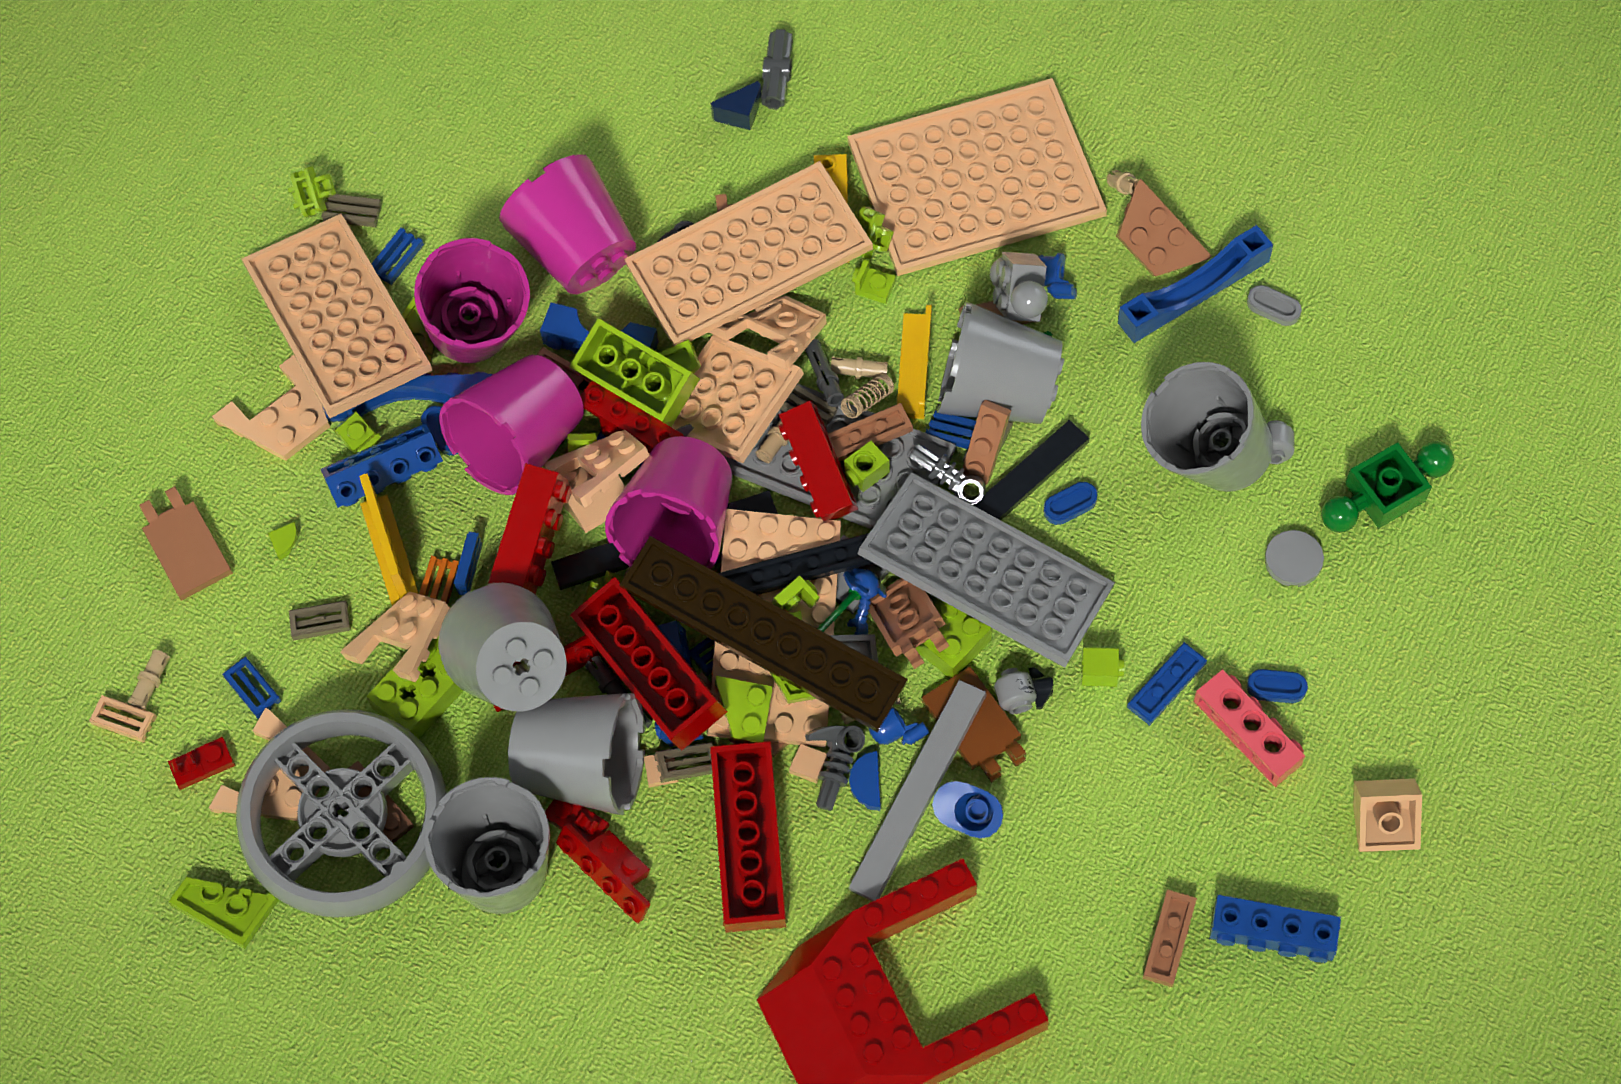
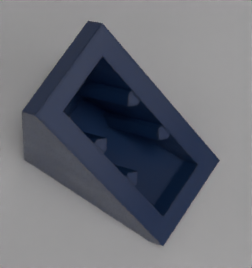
(738, 107)

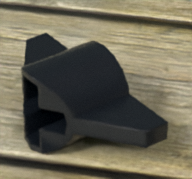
(1043, 687)

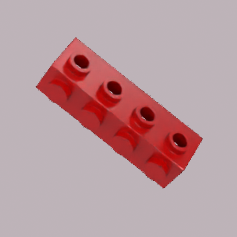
(817, 461)

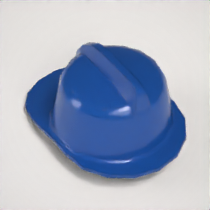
(968, 809)

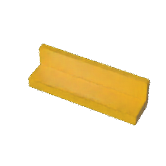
(914, 363)

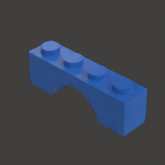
(563, 330)

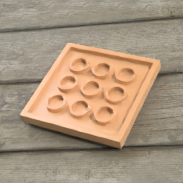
(735, 397)

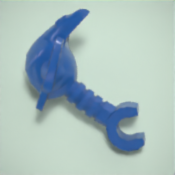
(867, 586)

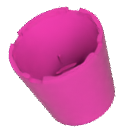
(570, 224)
(475, 281)
(511, 421)
(675, 498)

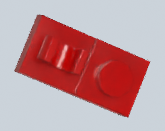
(201, 763)
(582, 819)

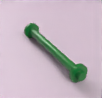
(853, 595)

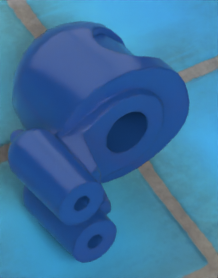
(1054, 277)
(895, 728)

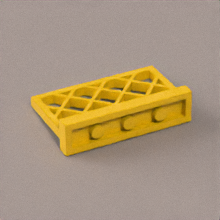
(387, 543)

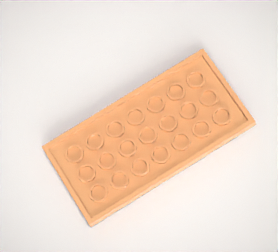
(748, 254)
(336, 315)
(756, 538)

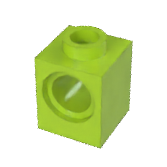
(870, 456)

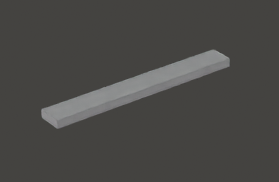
(917, 791)

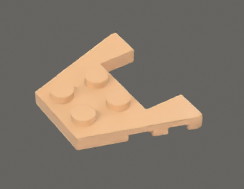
(782, 321)
(284, 424)
(603, 461)
(407, 625)
(282, 794)

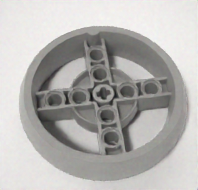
(285, 753)

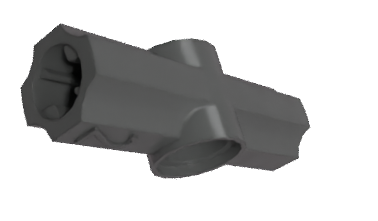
(777, 69)

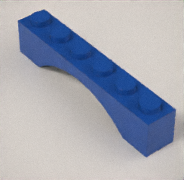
(1157, 308)
(425, 387)

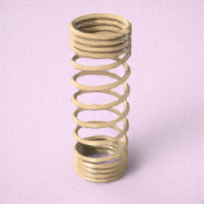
(857, 403)

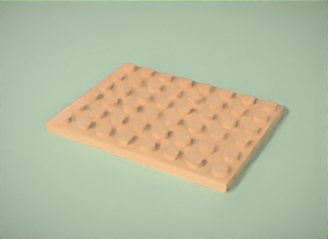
(977, 176)

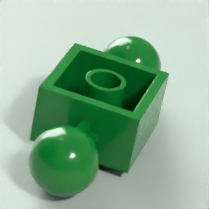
(1387, 485)

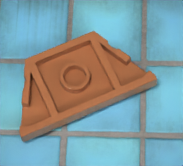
(1157, 235)

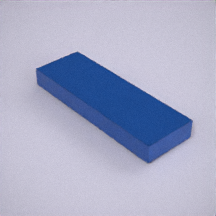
(1167, 683)

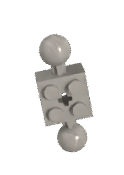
(1019, 286)

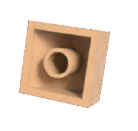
(596, 512)
(1387, 814)

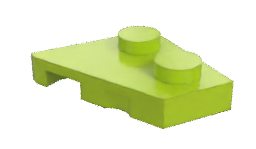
(746, 708)

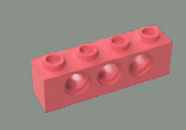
(1273, 765)

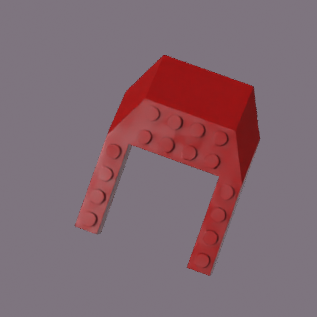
(843, 1018)

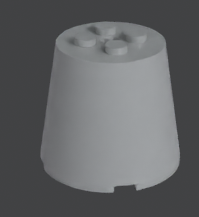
(1002, 365)
(1207, 427)
(492, 631)
(580, 751)
(486, 825)

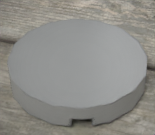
(1294, 558)

